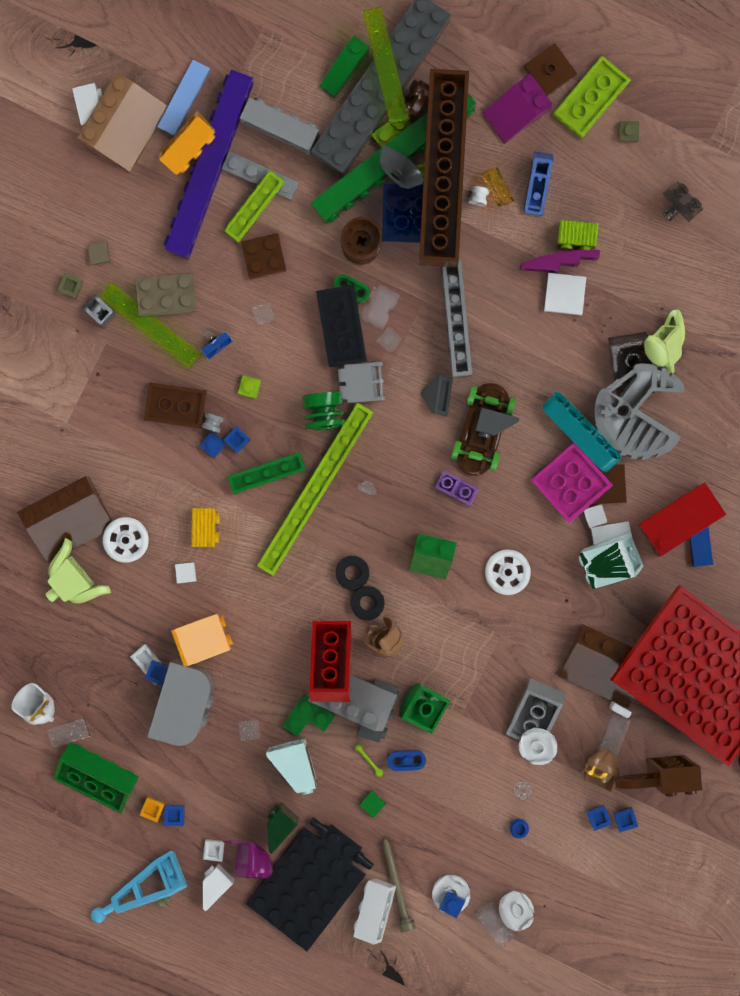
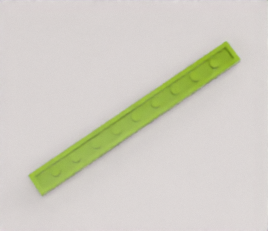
(315, 489)

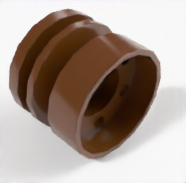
(361, 230)

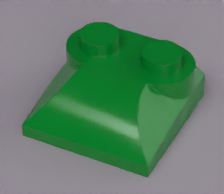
(423, 707)

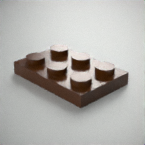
(175, 405)

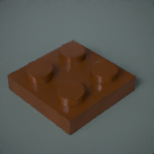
(263, 256)

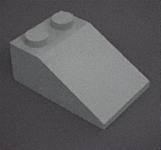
(536, 709)

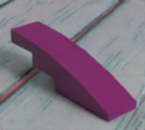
(552, 262)

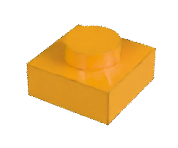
(152, 809)

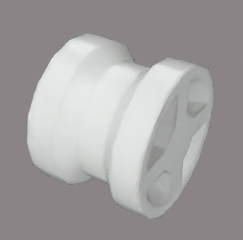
(478, 196)

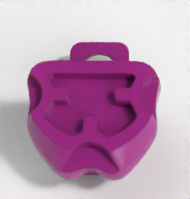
(251, 861)

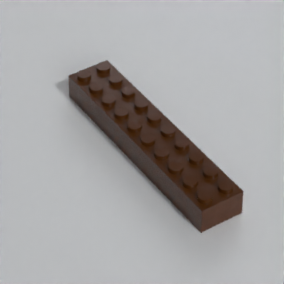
(444, 168)

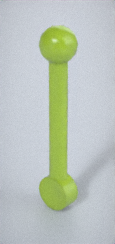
(379, 772)

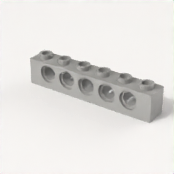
(456, 321)

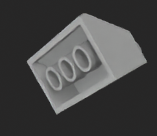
(367, 705)

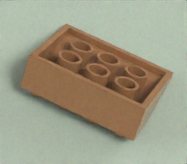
(122, 122)

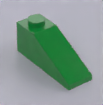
(345, 66)

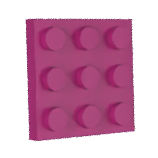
(572, 482)

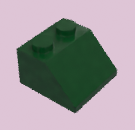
(280, 825)

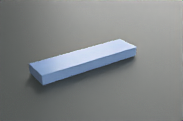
(184, 98)

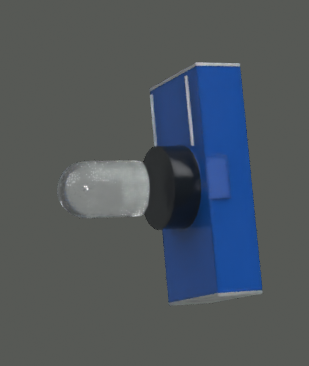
(215, 343)

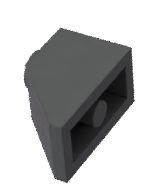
(493, 422)

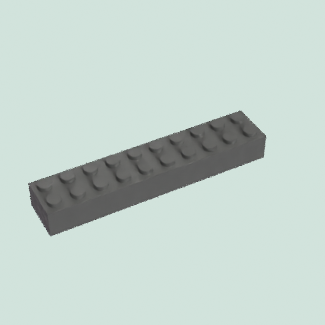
(365, 105)

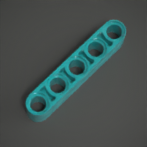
(581, 431)

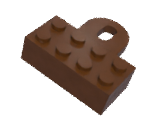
(667, 775)

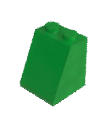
(432, 556)

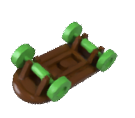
(474, 453)

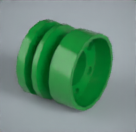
(323, 410)

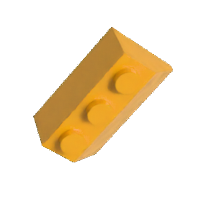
(187, 143)

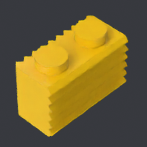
(204, 527)

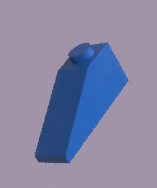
(538, 183)

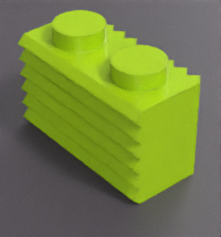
(577, 235)

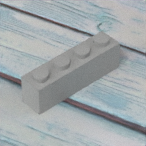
(279, 125)

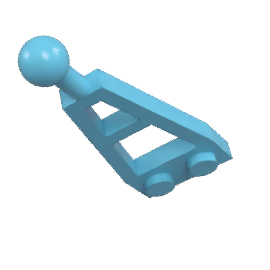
(171, 876)

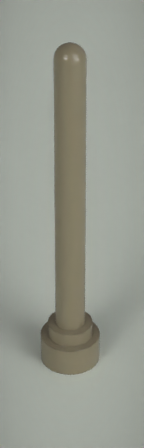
(407, 923)

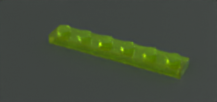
(385, 65)
(151, 326)

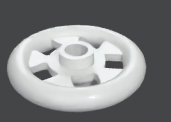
(110, 546)
(518, 559)

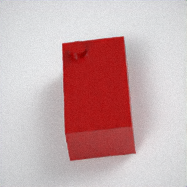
(681, 519)
(330, 661)

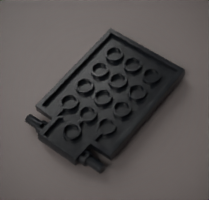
(310, 883)

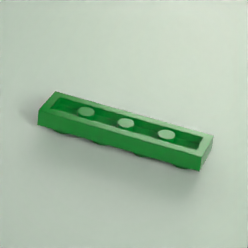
(266, 473)

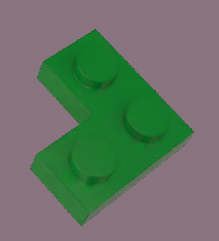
(307, 711)

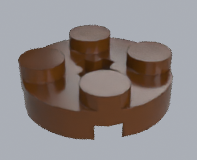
(416, 97)

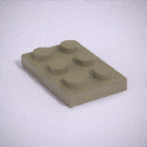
(165, 295)

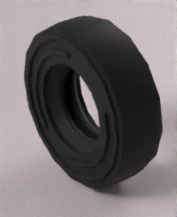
(352, 584)
(367, 591)

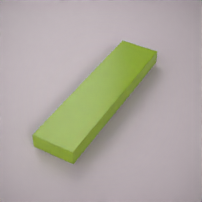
(254, 206)

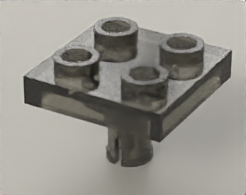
(681, 203)

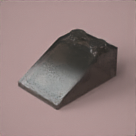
(624, 354)

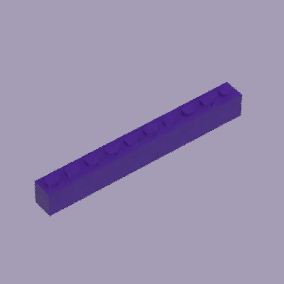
(209, 165)

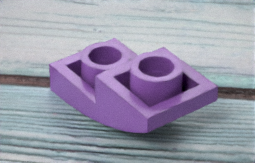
(457, 488)

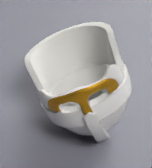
(34, 705)

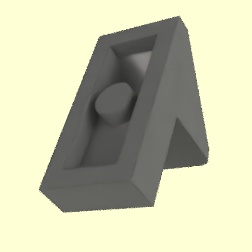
(99, 311)

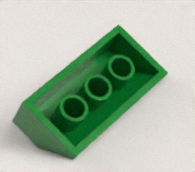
(95, 777)

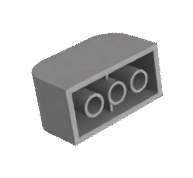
(182, 704)

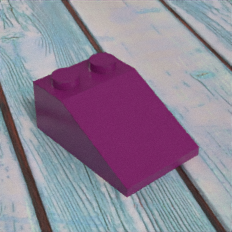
(518, 108)

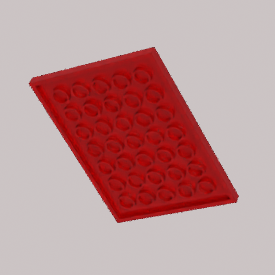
(689, 673)

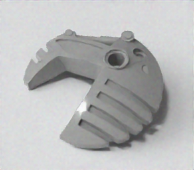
(635, 431)

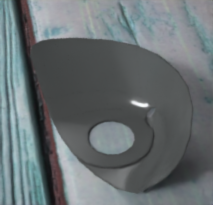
(398, 164)

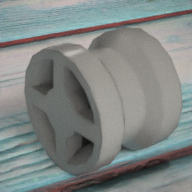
(212, 422)

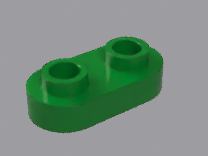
(358, 286)

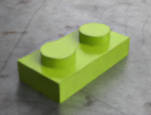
(389, 132)

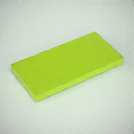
(591, 97)

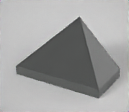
(438, 395)

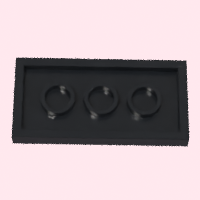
(341, 325)

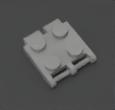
(361, 382)

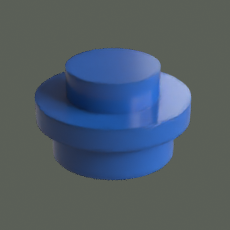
(519, 828)

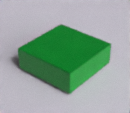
(372, 803)

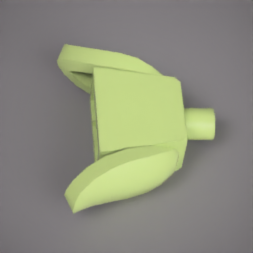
(666, 344)
(70, 580)

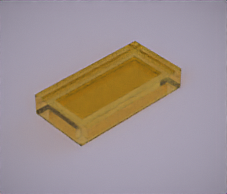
(497, 187)

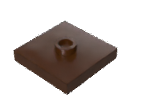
(550, 69)
(617, 492)

